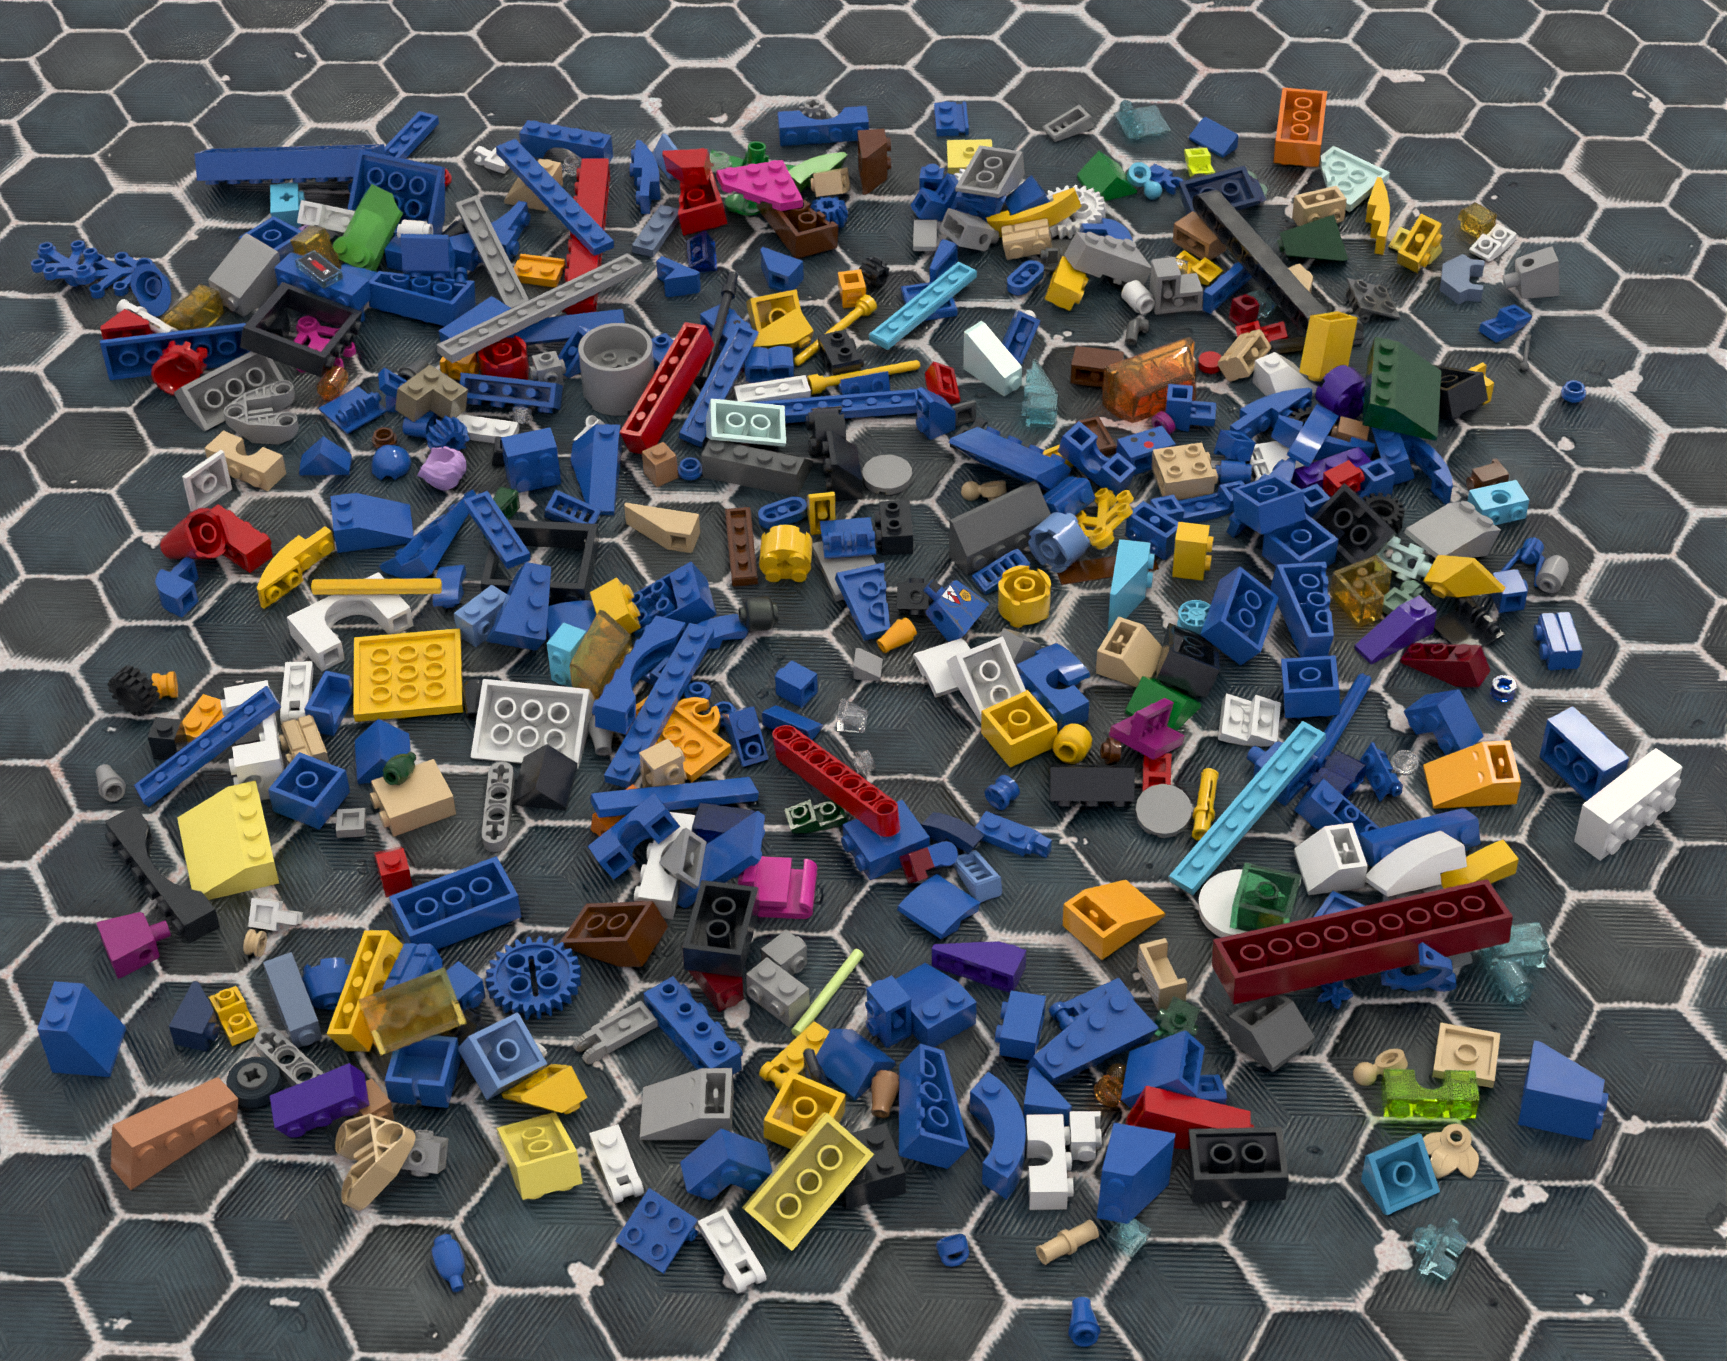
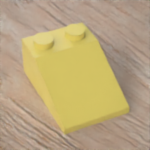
(540, 1156)

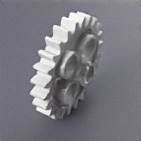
(1092, 211)

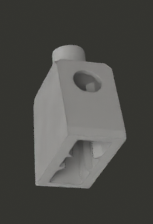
(976, 232)
(1535, 274)

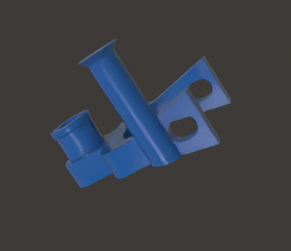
(1439, 977)

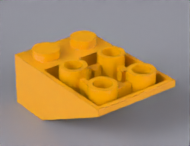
(1474, 777)
(1109, 916)

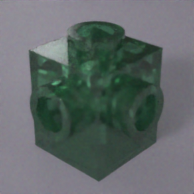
(1176, 1018)

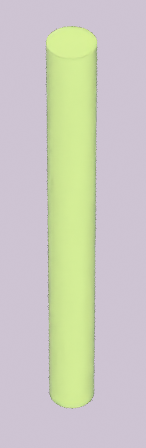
(827, 993)

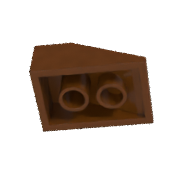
(616, 932)

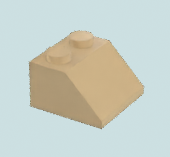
(521, 191)

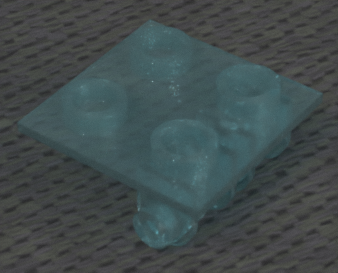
(1140, 121)

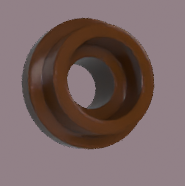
(384, 436)
(1110, 750)

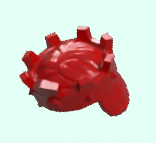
(178, 366)

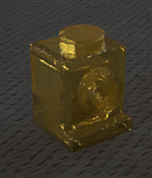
(1477, 220)

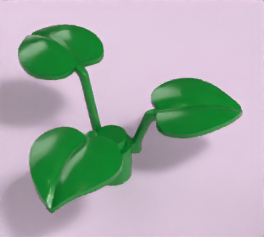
(754, 155)

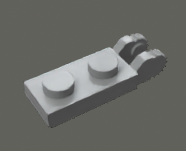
(615, 1032)

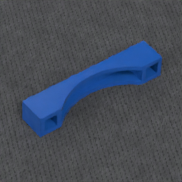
(617, 704)

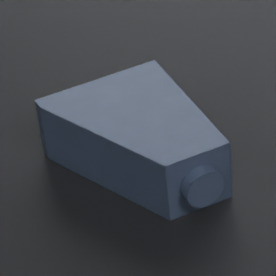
(292, 1000)

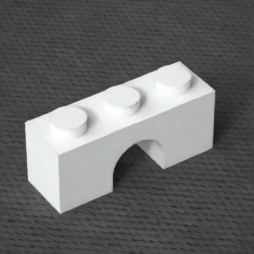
(1048, 1183)

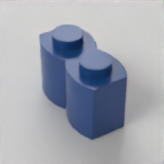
(769, 364)

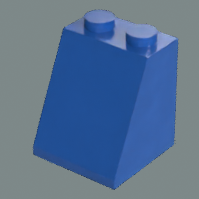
(79, 1032)
(1561, 1095)
(1133, 1171)

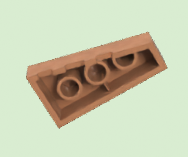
(170, 1130)

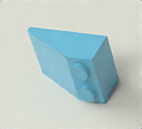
(1130, 578)

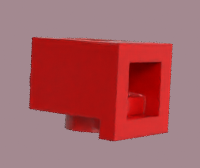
(1341, 474)

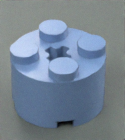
(1058, 541)

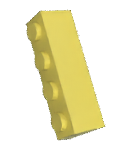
(808, 1181)

